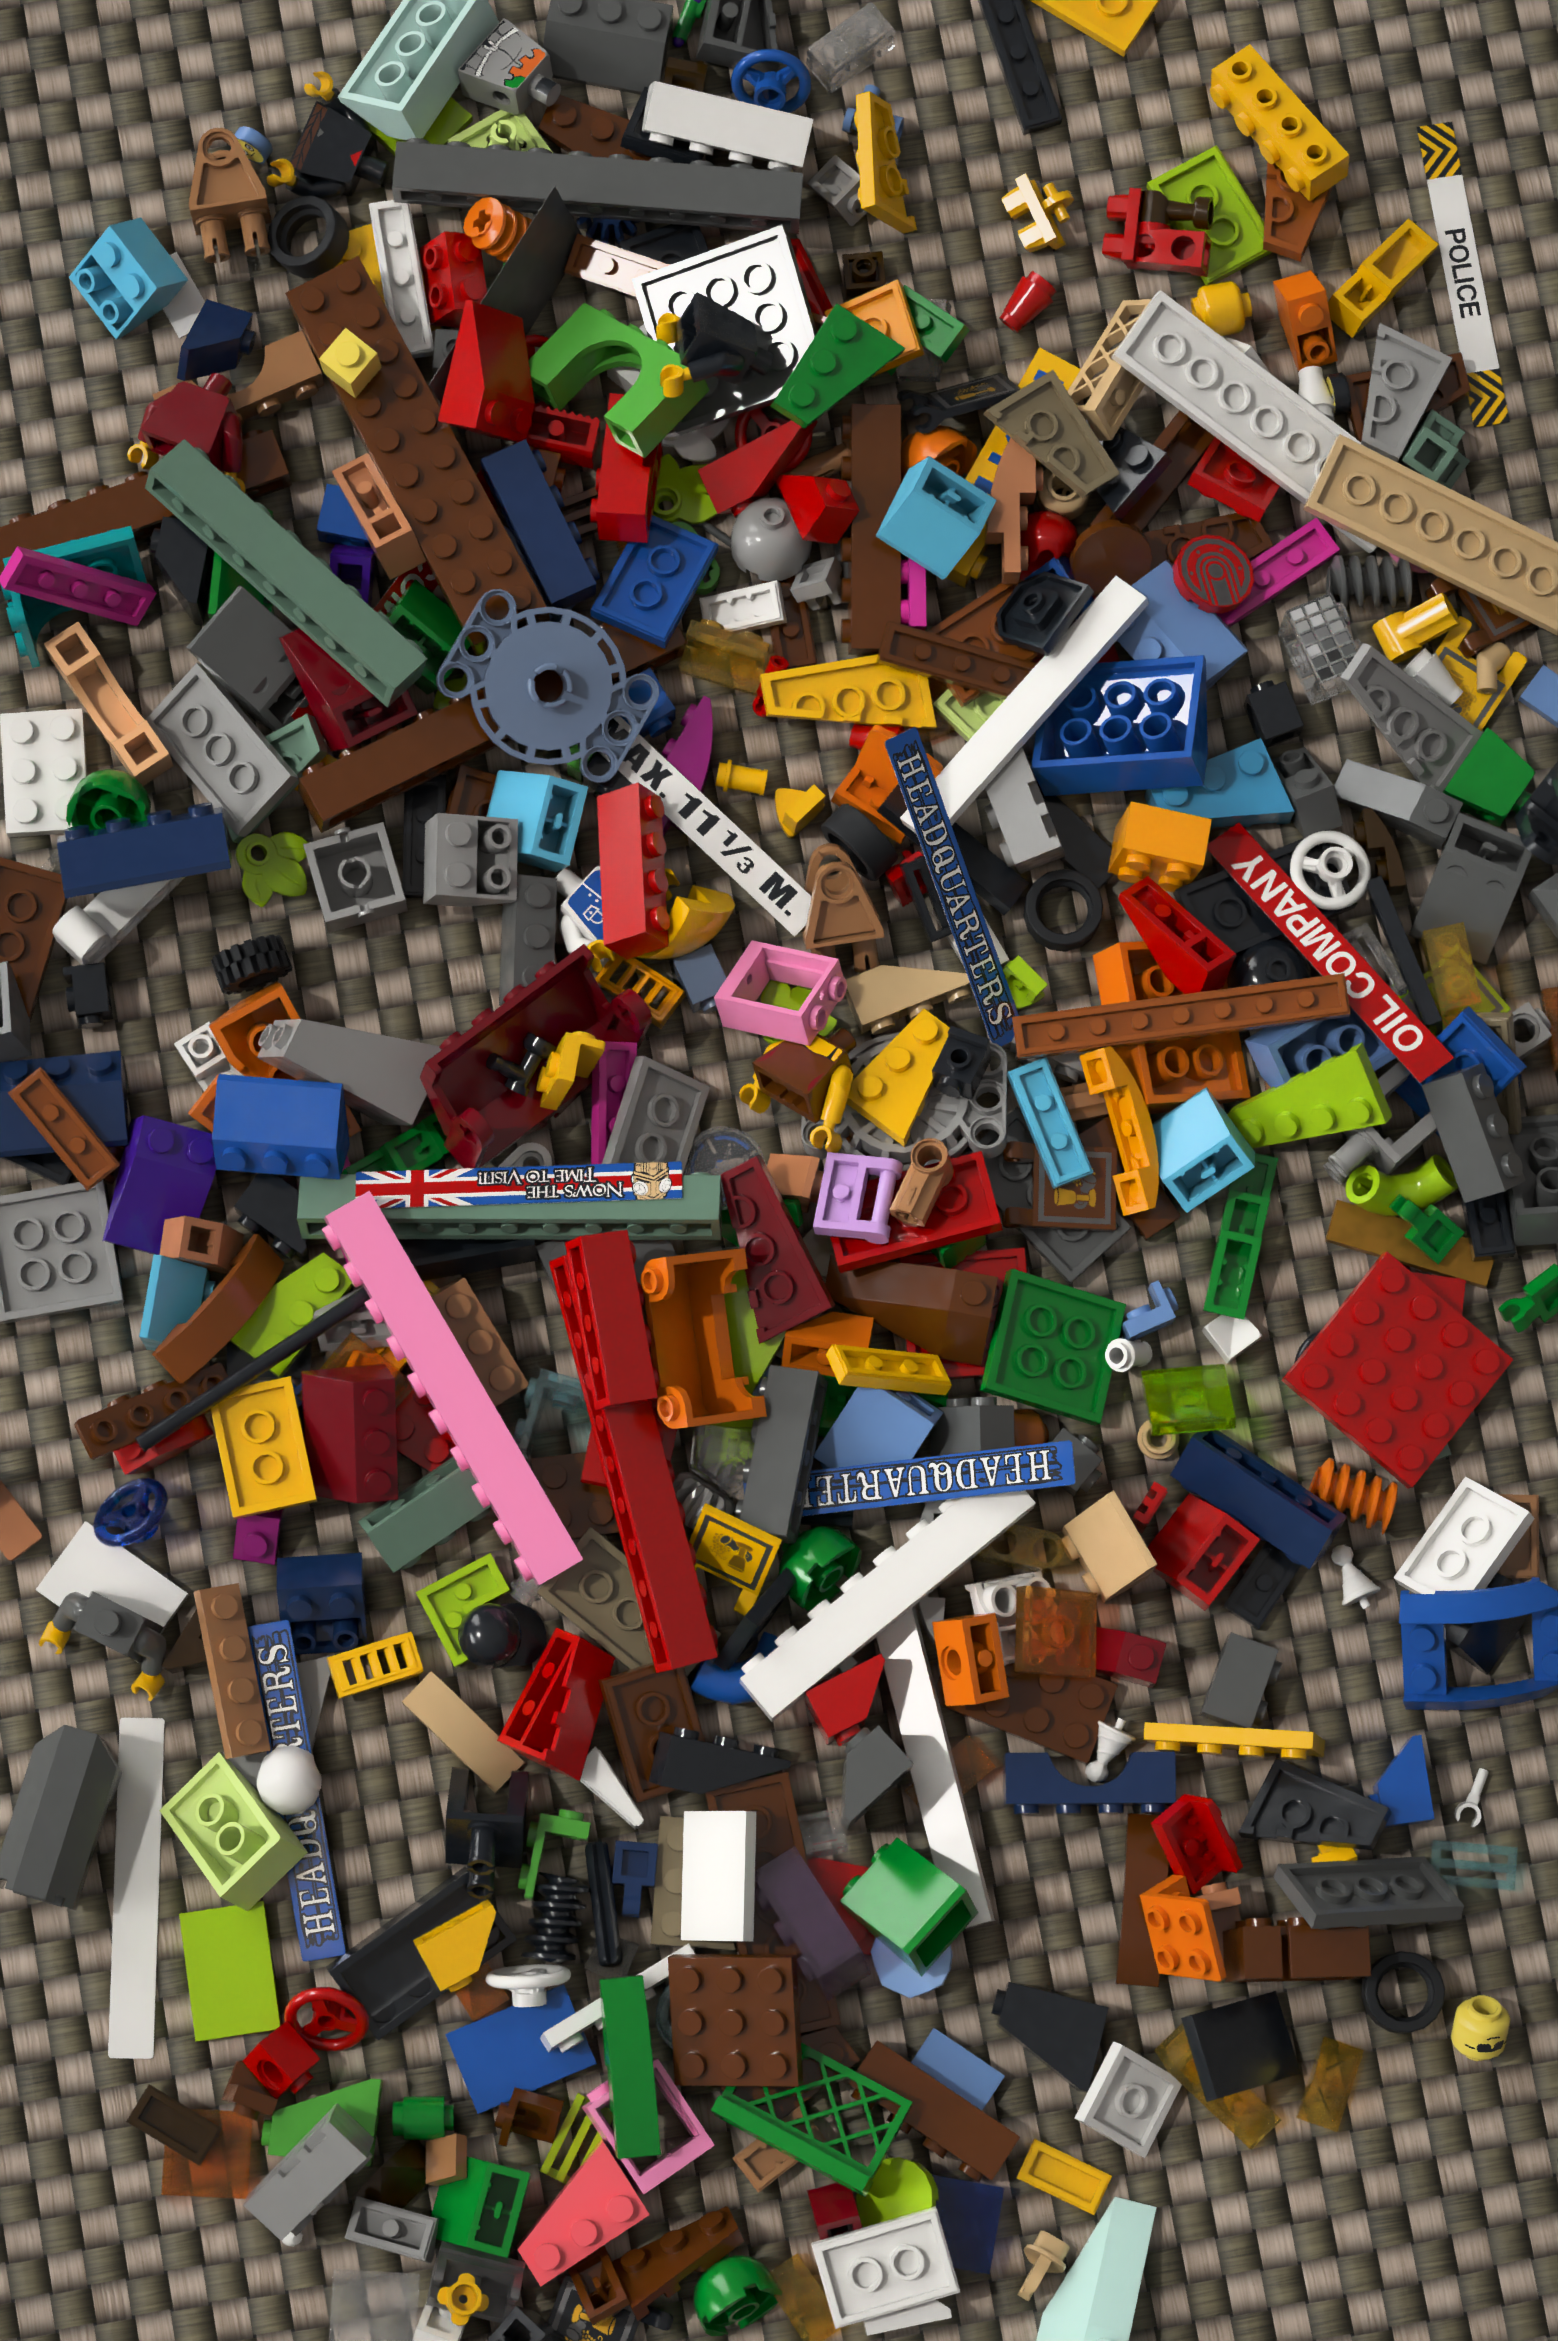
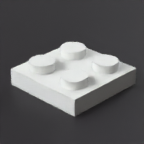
(1128, 2099)

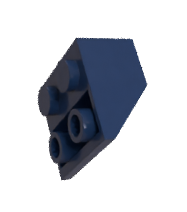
(323, 1602)

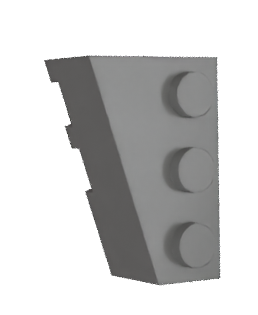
(1022, 816)
(310, 2173)

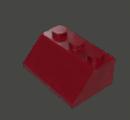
(351, 1432)

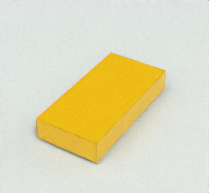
(1064, 2177)

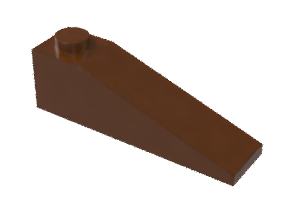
(924, 1304)

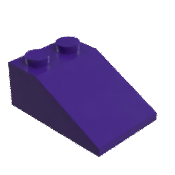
(160, 1177)

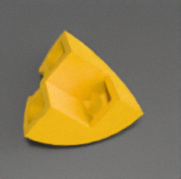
(694, 922)

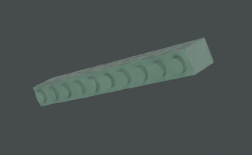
(689, 1218)

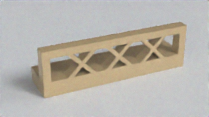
(1116, 388)

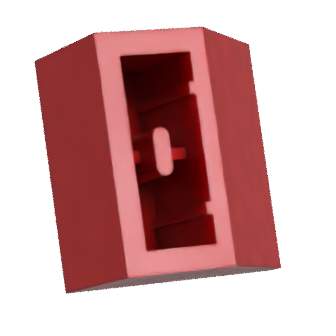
(1200, 1550)

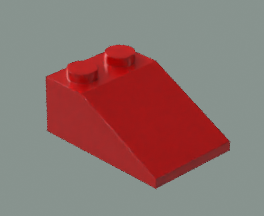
(489, 376)

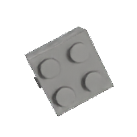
(355, 877)

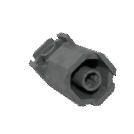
(59, 1817)

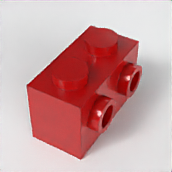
(451, 276)

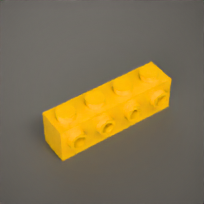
(1278, 123)

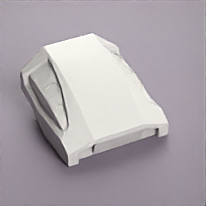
(1000, 1598)

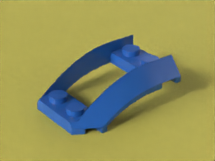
(1425, 1652)

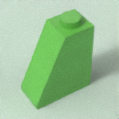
(295, 2121)

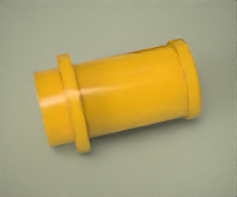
(741, 778)

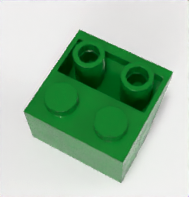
(430, 625)
(482, 2208)

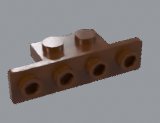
(129, 1417)

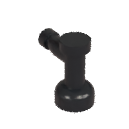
(520, 1075)

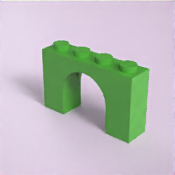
(598, 342)

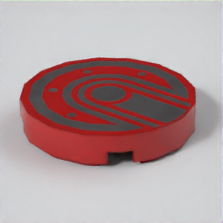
(1213, 573)

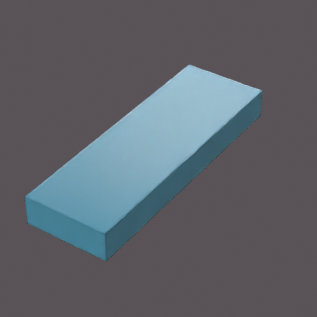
(1049, 1123)

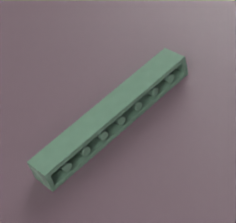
(286, 572)

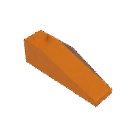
(241, 1029)

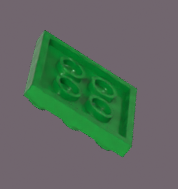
(1052, 1347)

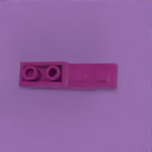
(693, 748)

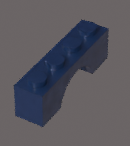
(1034, 1782)

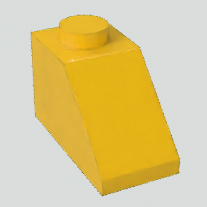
(457, 1946)

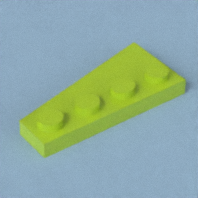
(1324, 1101)

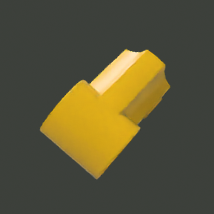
(1405, 632)

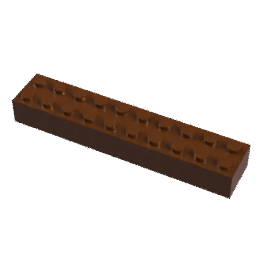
(416, 452)

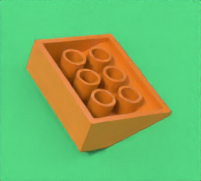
(1170, 1069)

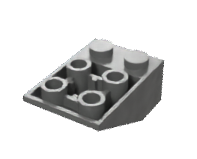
(249, 661)
(1473, 884)

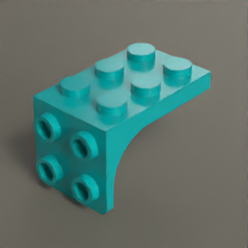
(108, 551)

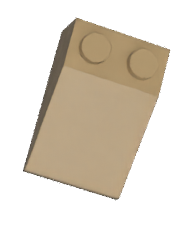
(1107, 1548)

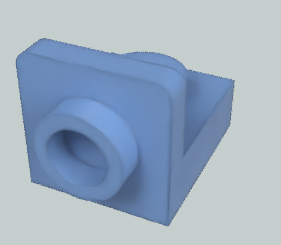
(1146, 1321)

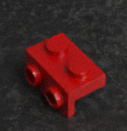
(1196, 1841)

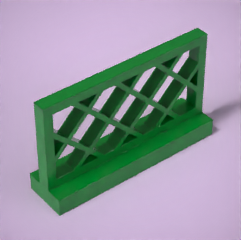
(803, 2146)

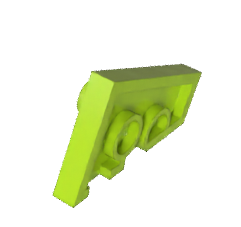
(291, 1307)

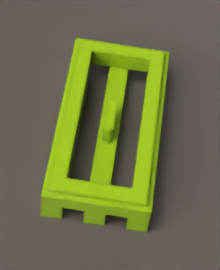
(561, 2175)

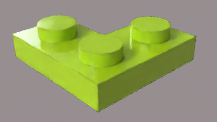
(456, 1596)

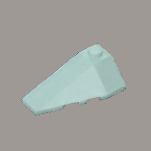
(1104, 2281)

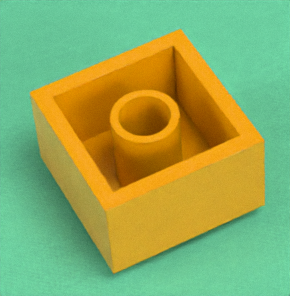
(1159, 845)

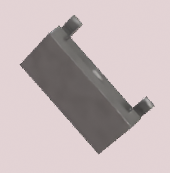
(495, 2275)

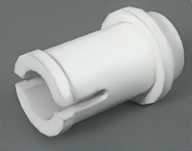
(1125, 1354)

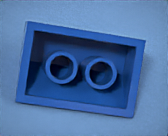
(280, 1126)

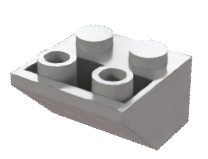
(470, 860)

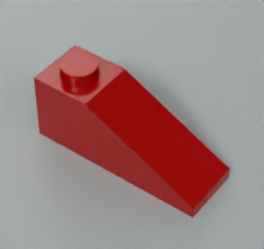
(752, 469)
(1177, 940)

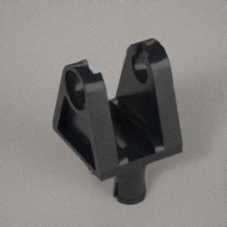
(1539, 819)
(485, 1839)

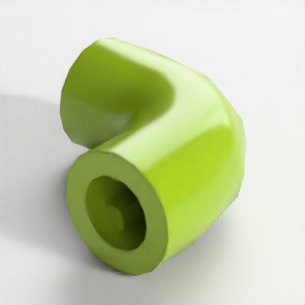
(1422, 1186)

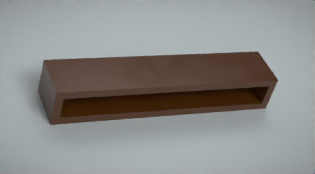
(873, 565)

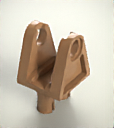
(227, 197)
(840, 909)

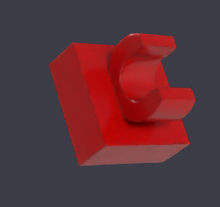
(898, 882)

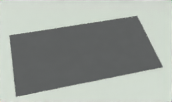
(528, 274)

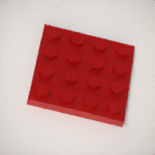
(1397, 1370)

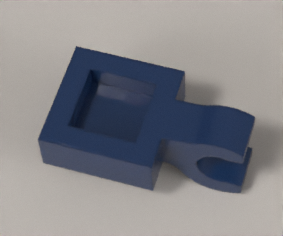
(634, 1869)

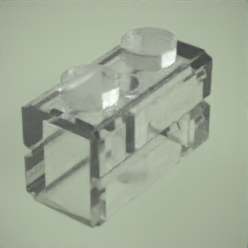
(850, 47)

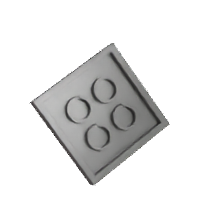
(56, 1252)

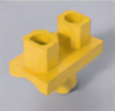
(1029, 198)

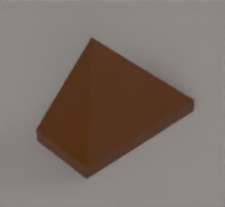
(599, 2286)

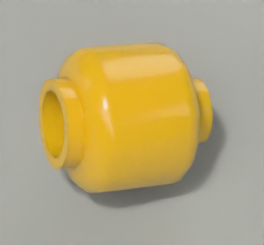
(1222, 307)

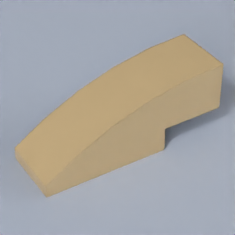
(462, 1731)

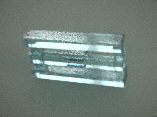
(1509, 1868)

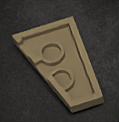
(1055, 433)

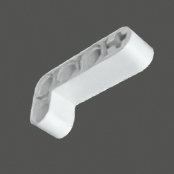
(108, 919)

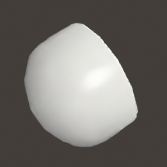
(289, 1780)

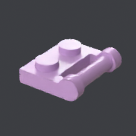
(844, 1192)

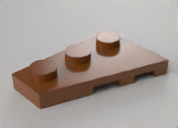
(1289, 216)

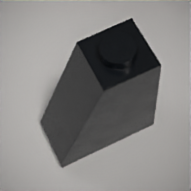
(1054, 2029)

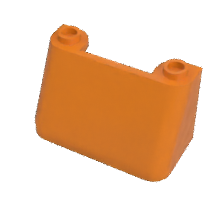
(693, 1339)

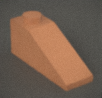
(379, 516)

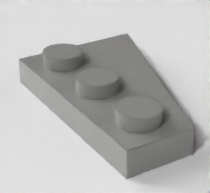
(1400, 390)

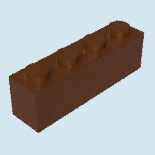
(938, 2114)

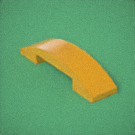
(1131, 1126)

